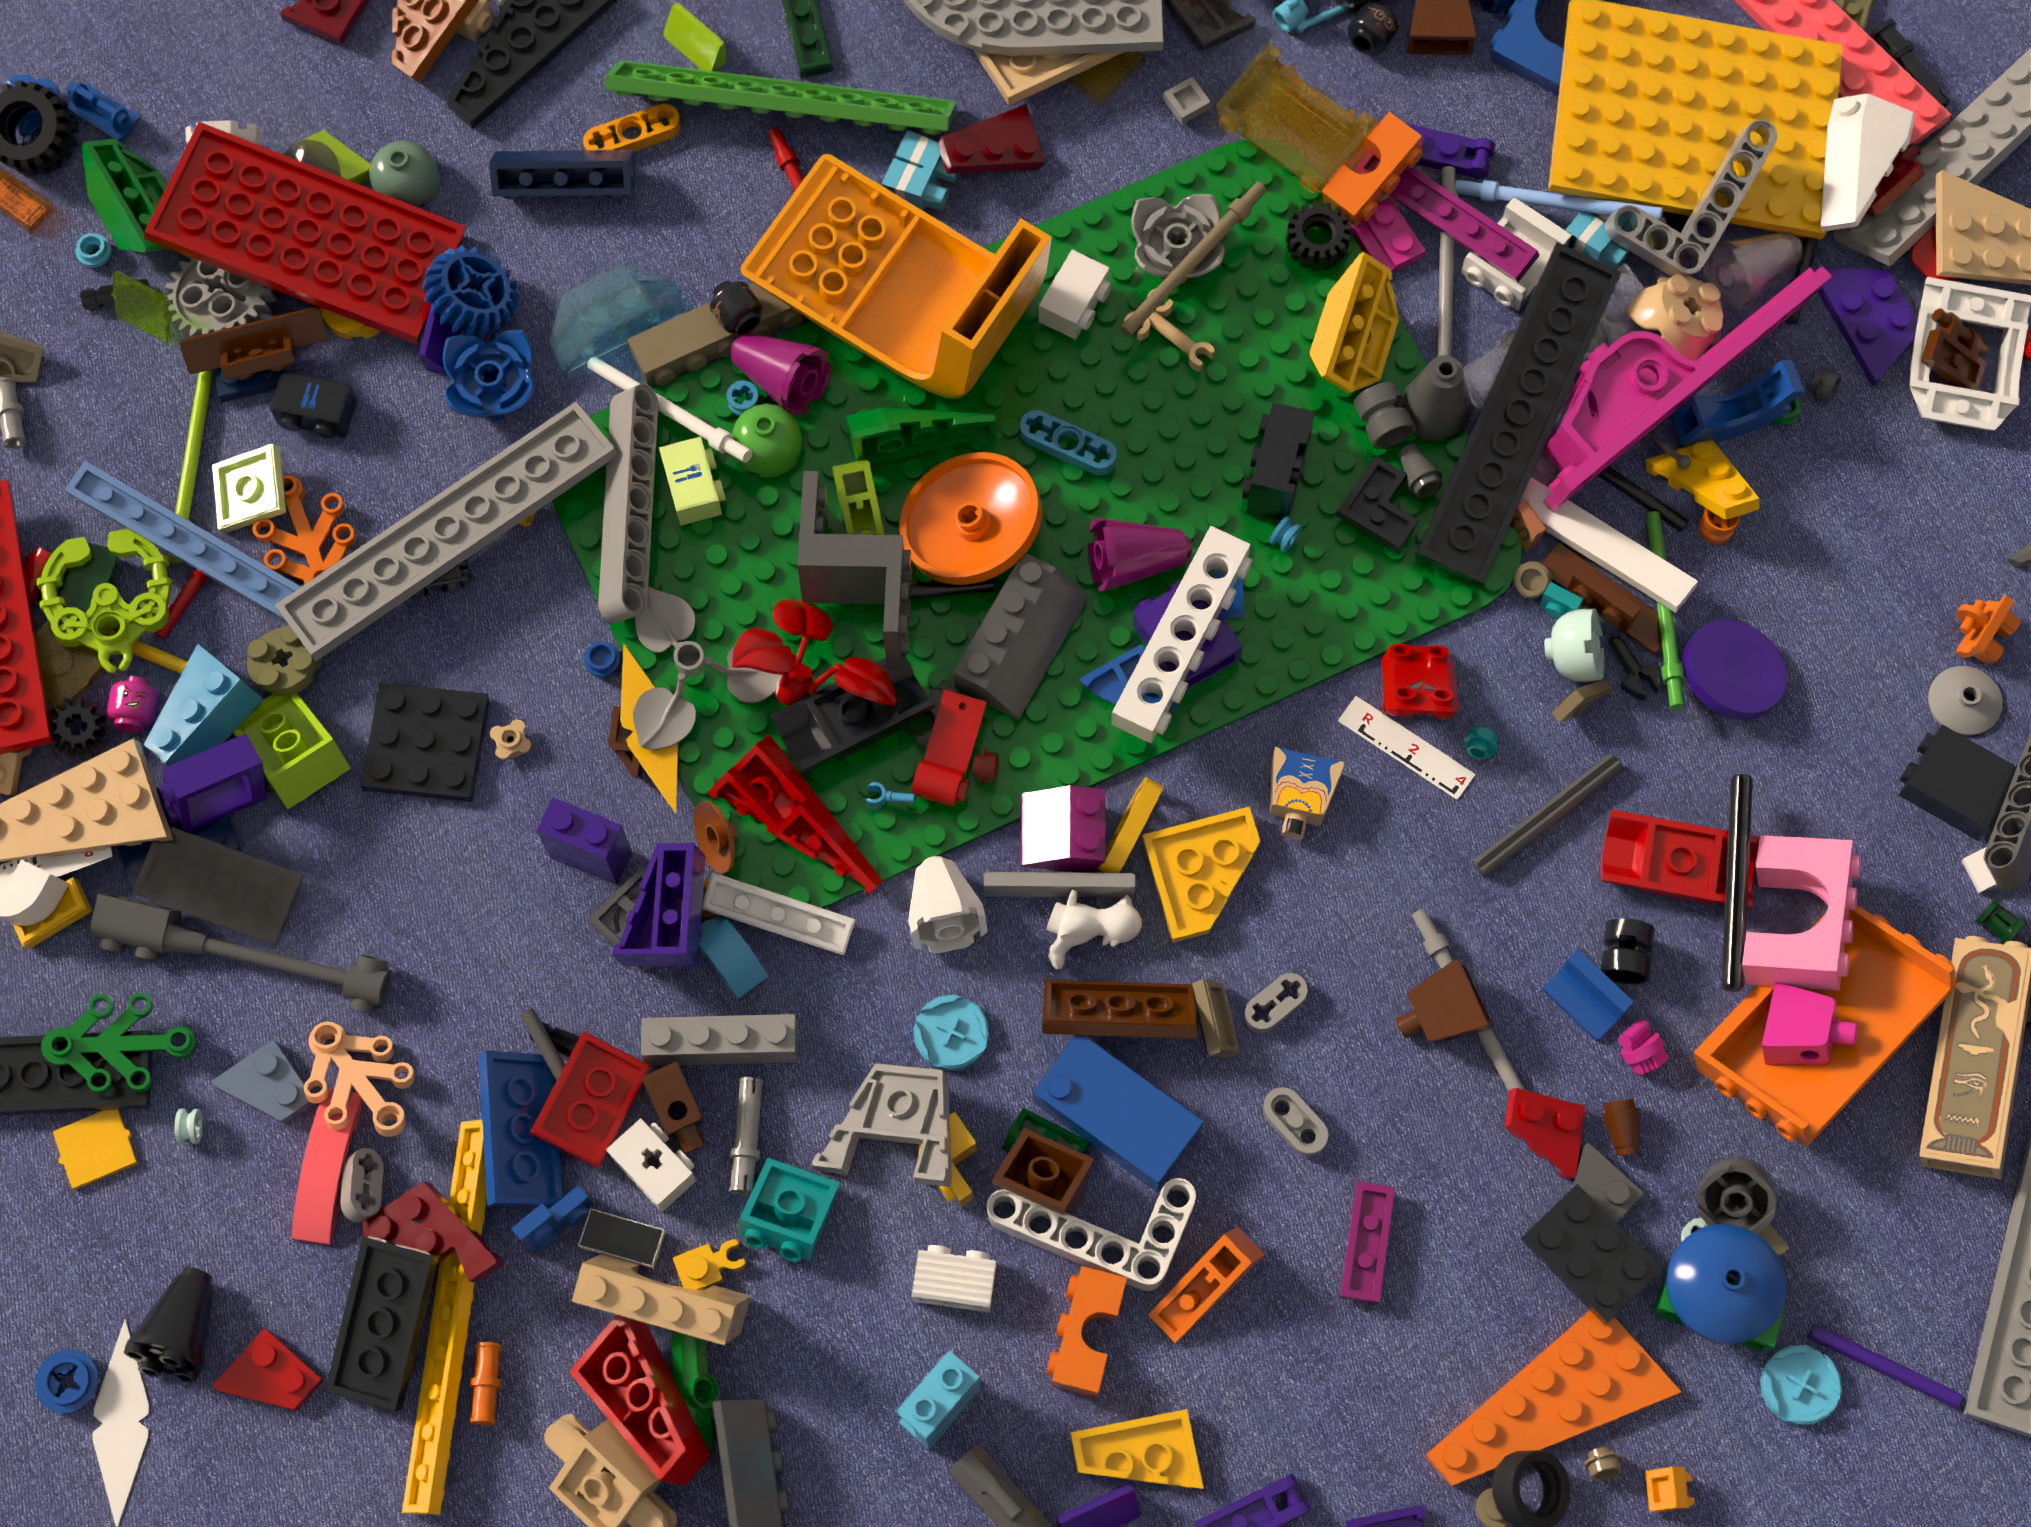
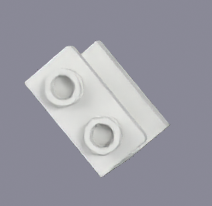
(1535, 231)

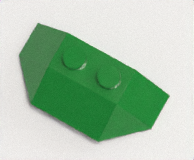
(123, 192)

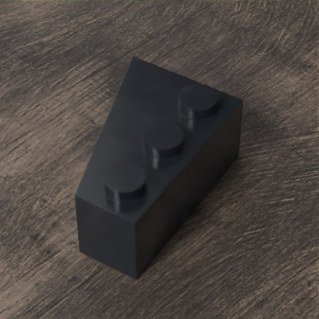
(1278, 461)

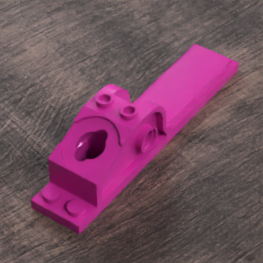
(1642, 382)

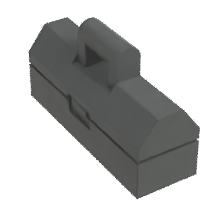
(995, 1491)

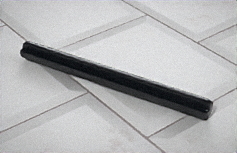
(1737, 882)

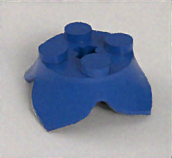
(472, 361)

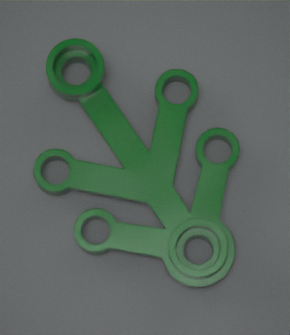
(112, 1043)

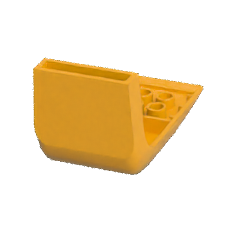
(897, 278)

